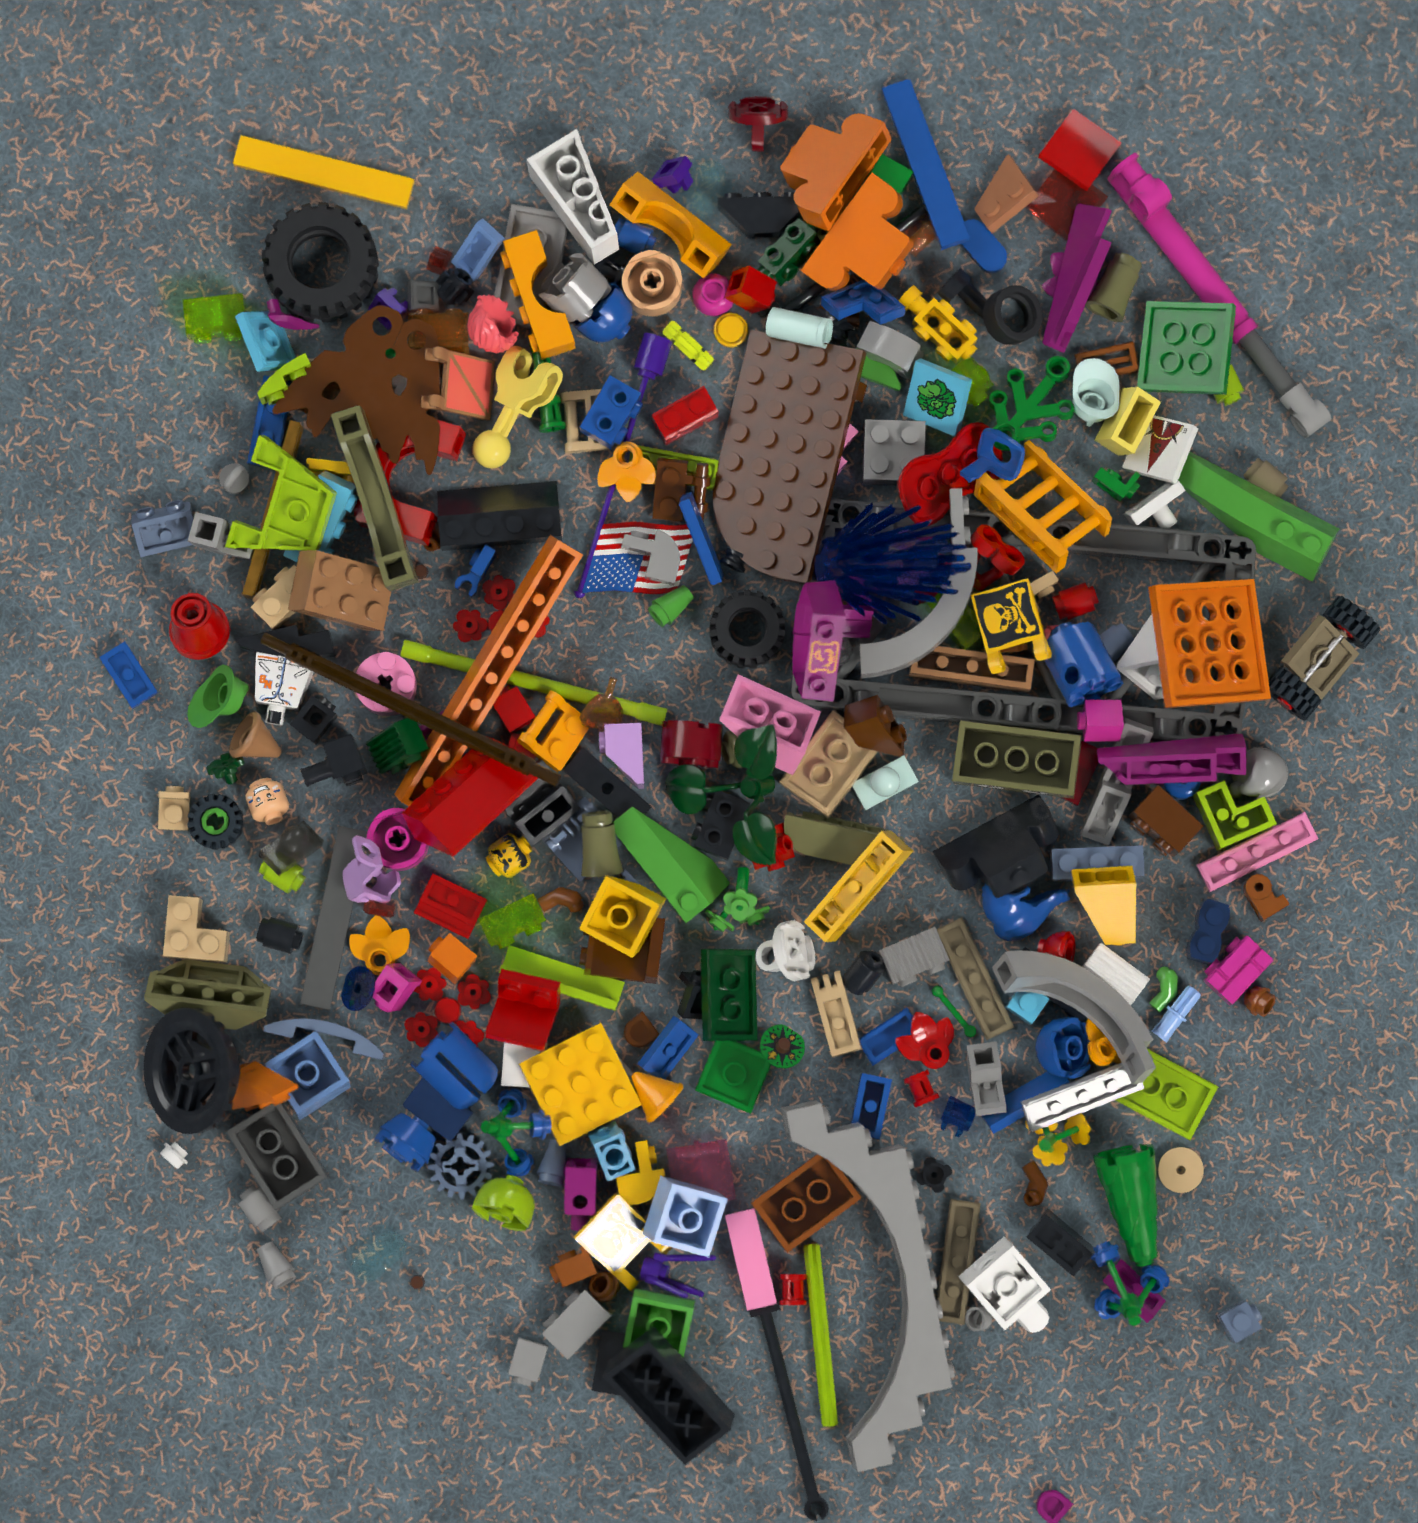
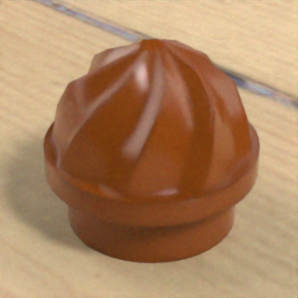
(1259, 1000)

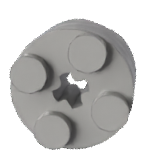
(574, 288)

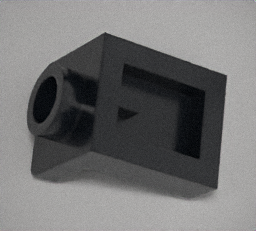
(691, 1001)

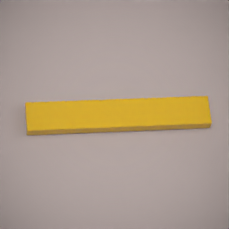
(323, 172)

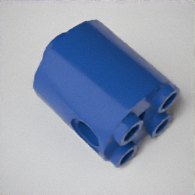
(1081, 663)

